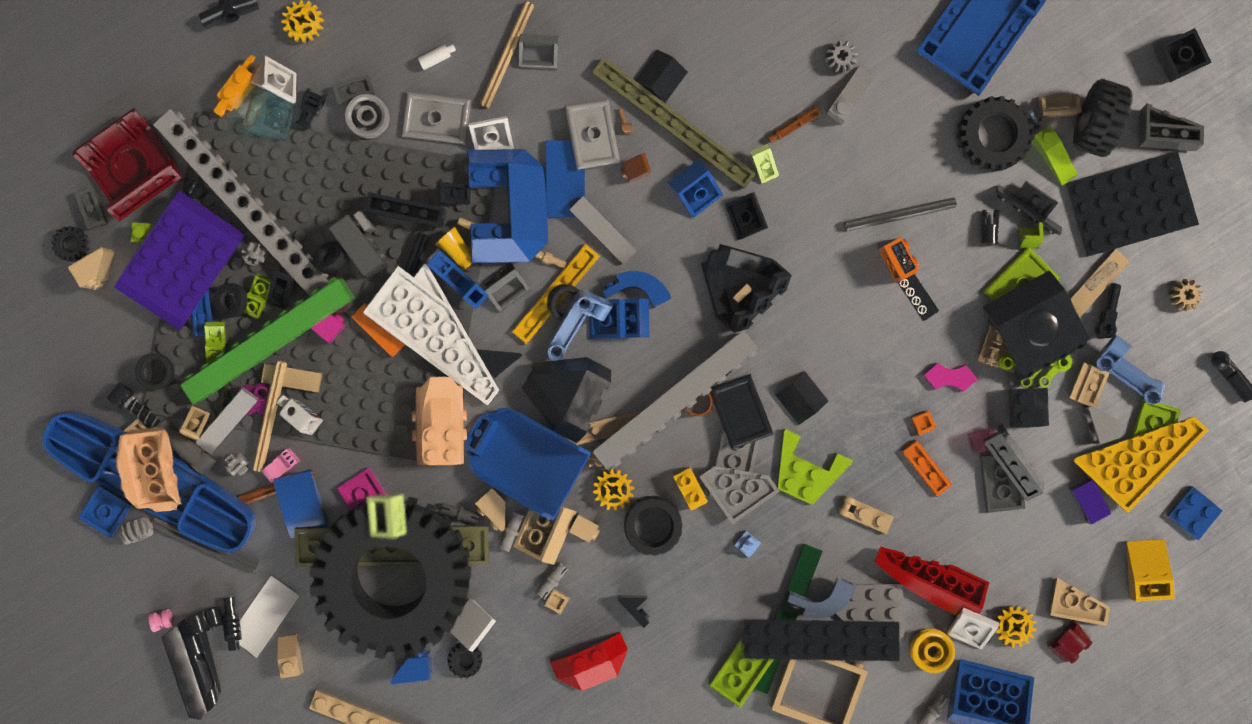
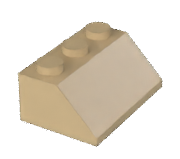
(542, 536)

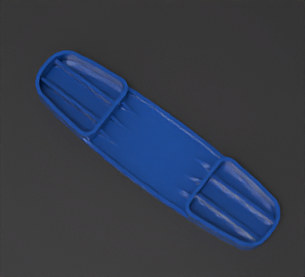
(206, 509)

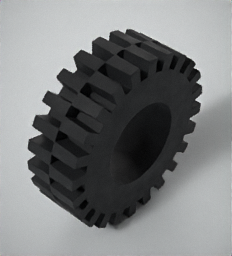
(380, 625)

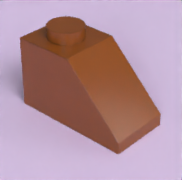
(636, 168)

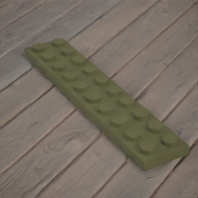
(474, 538)

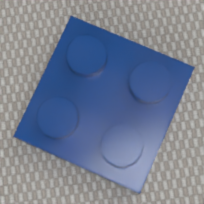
(105, 511)
(1194, 512)

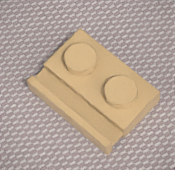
(1088, 385)

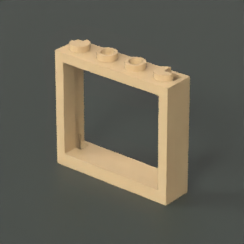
(809, 718)

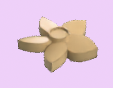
(593, 459)

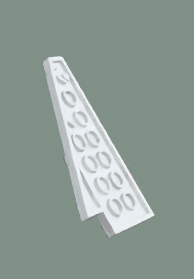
(424, 321)

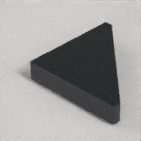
(498, 361)

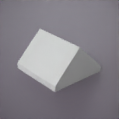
(276, 79)
(491, 134)

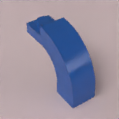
(457, 278)
(636, 279)

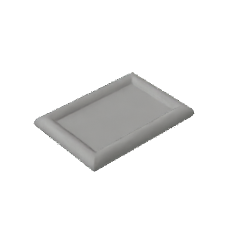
(436, 118)
(592, 134)

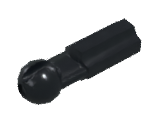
(1234, 377)

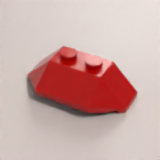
(591, 663)

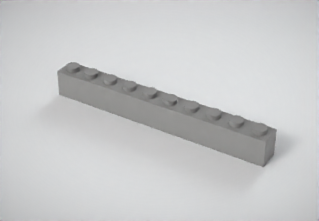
(675, 399)

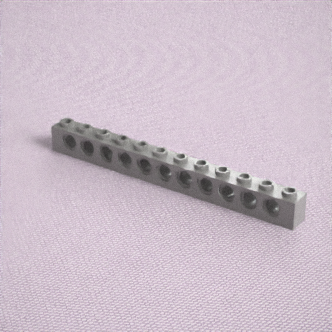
(167, 126)

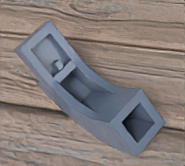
(827, 605)

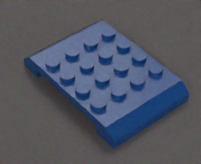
(976, 38)

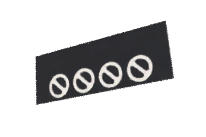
(918, 297)

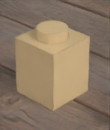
(584, 528)

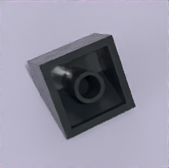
(1028, 407)

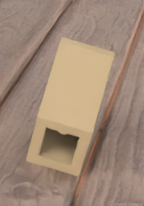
(494, 507)

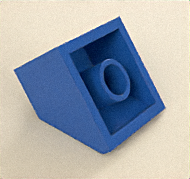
(695, 188)
(415, 669)

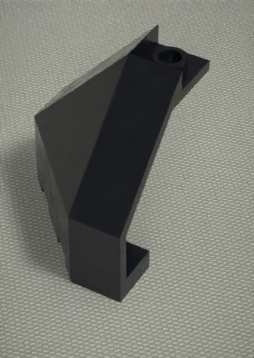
(729, 272)
(567, 393)

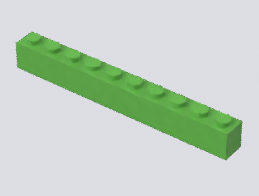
(267, 341)

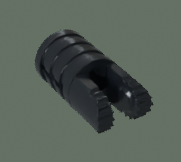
(990, 231)

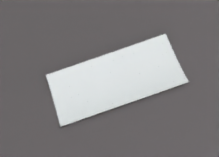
(265, 615)

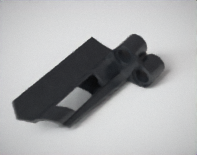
(184, 647)

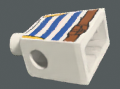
(299, 415)

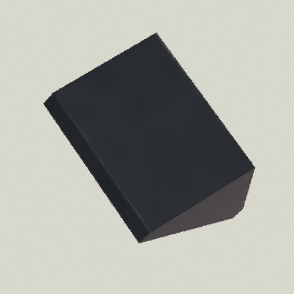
(661, 75)
(746, 216)
(802, 398)

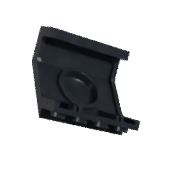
(1037, 324)

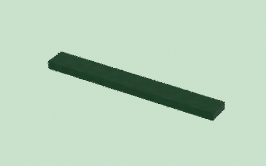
(798, 584)

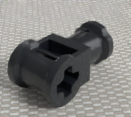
(310, 108)

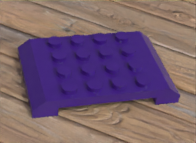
(179, 260)

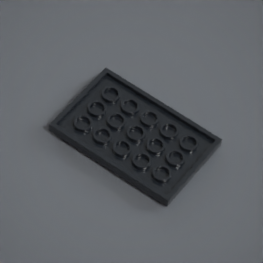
(1132, 204)

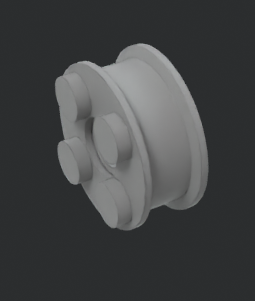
(356, 110)

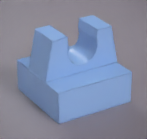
(747, 544)

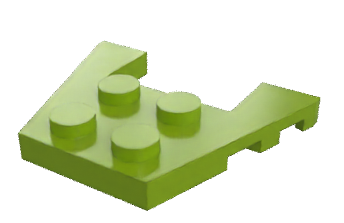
(802, 477)

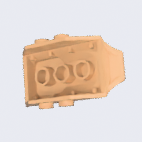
(439, 422)
(147, 469)

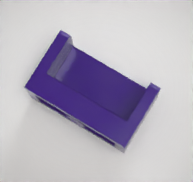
(1091, 501)

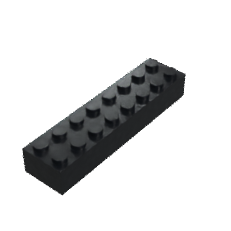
(820, 640)

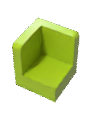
(1031, 236)

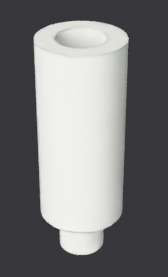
(436, 56)

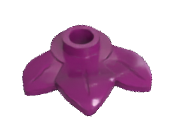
(262, 400)

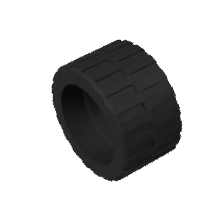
(649, 548)

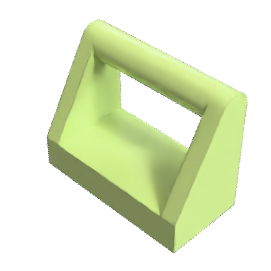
(394, 515)

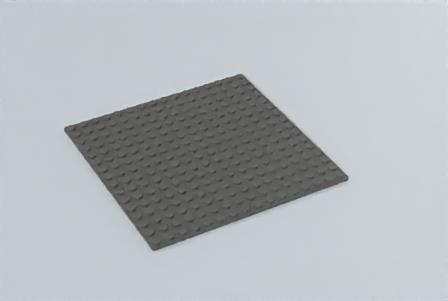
(309, 188)

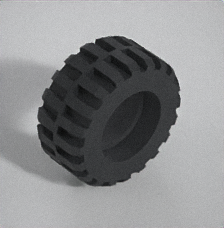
(1102, 118)

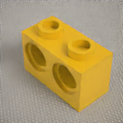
(690, 488)

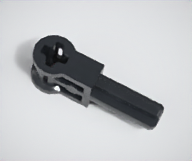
(1109, 314)

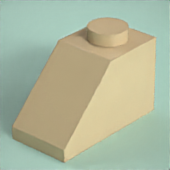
(194, 423)
(289, 656)

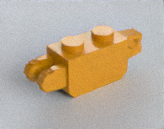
(236, 88)

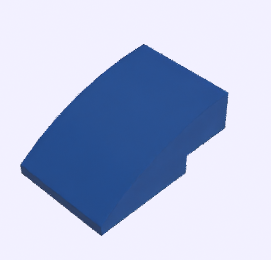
(625, 320)
(300, 501)

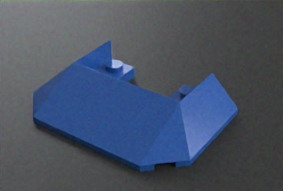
(527, 206)

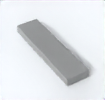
(602, 230)
(226, 420)

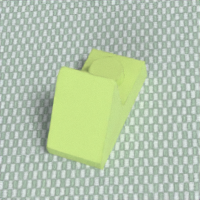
(764, 163)

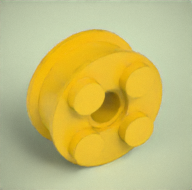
(941, 659)

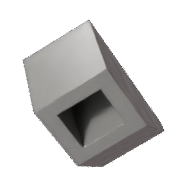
(1102, 426)

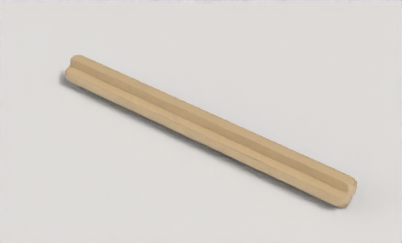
(506, 54)
(269, 416)

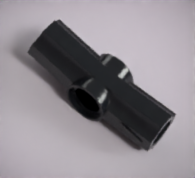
(227, 11)

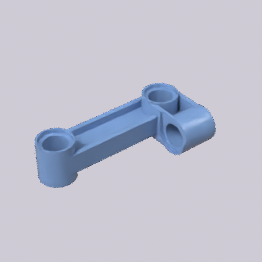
(573, 319)
(1112, 360)

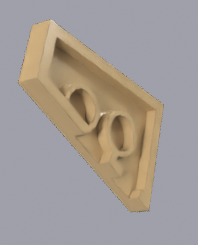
(1076, 605)

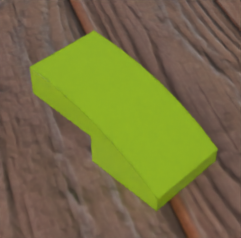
(215, 340)

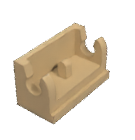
(1059, 106)

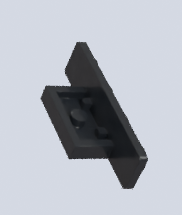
(1033, 203)

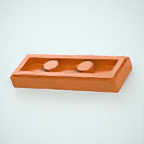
(384, 338)
(926, 468)

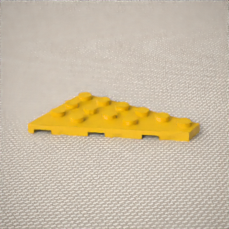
(1137, 464)

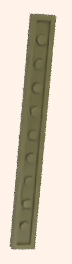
(674, 123)

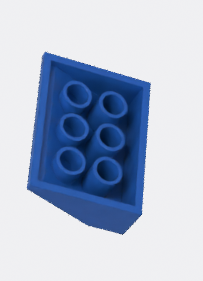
(989, 695)

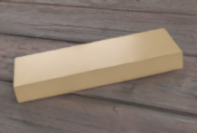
(294, 378)

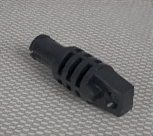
(231, 624)

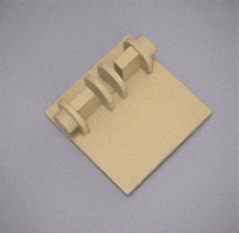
(993, 348)

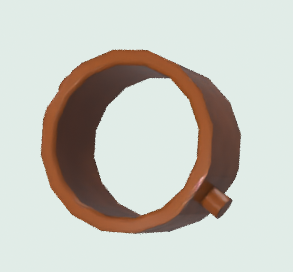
(706, 411)

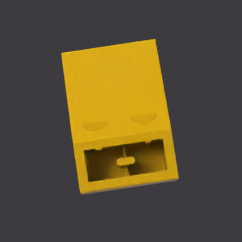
(1149, 570)

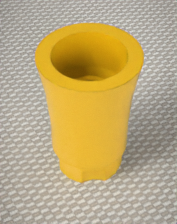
(455, 248)

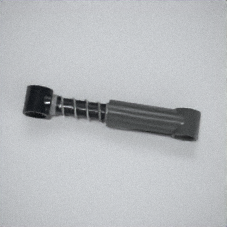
(198, 458)

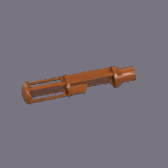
(794, 124)

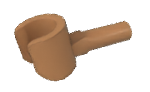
(626, 127)

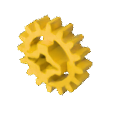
(305, 12)
(607, 497)
(1021, 622)

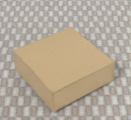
(742, 293)
(556, 601)

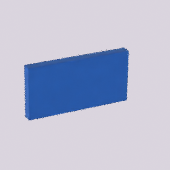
(563, 180)

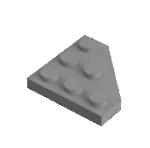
(738, 490)

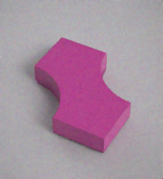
(941, 376)

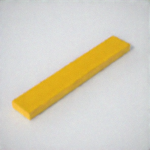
(570, 275)

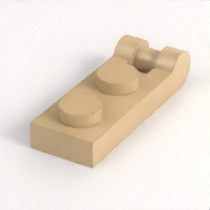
(866, 515)

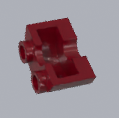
(1070, 642)

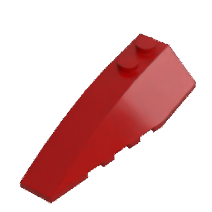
(939, 584)

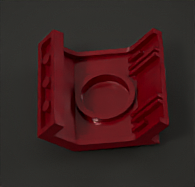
(128, 163)

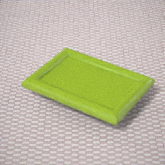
(1020, 271)

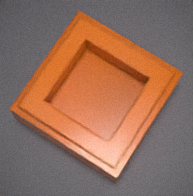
(923, 422)

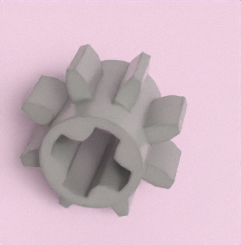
(253, 253)
(236, 464)

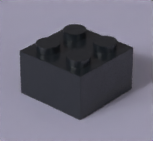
(1182, 55)

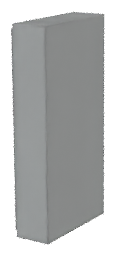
(364, 222)

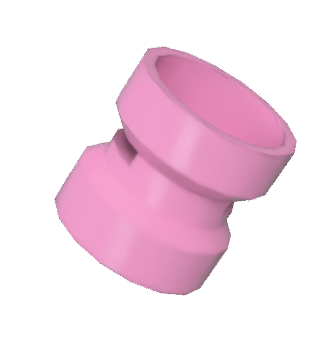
(160, 620)

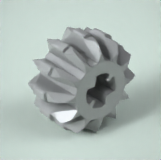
(833, 56)
(136, 530)

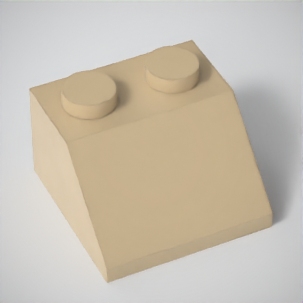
(93, 269)

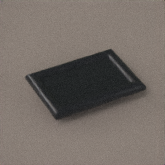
(741, 411)

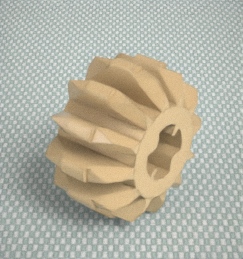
(1180, 297)

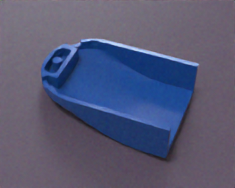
(524, 460)

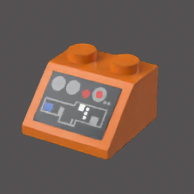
(899, 259)

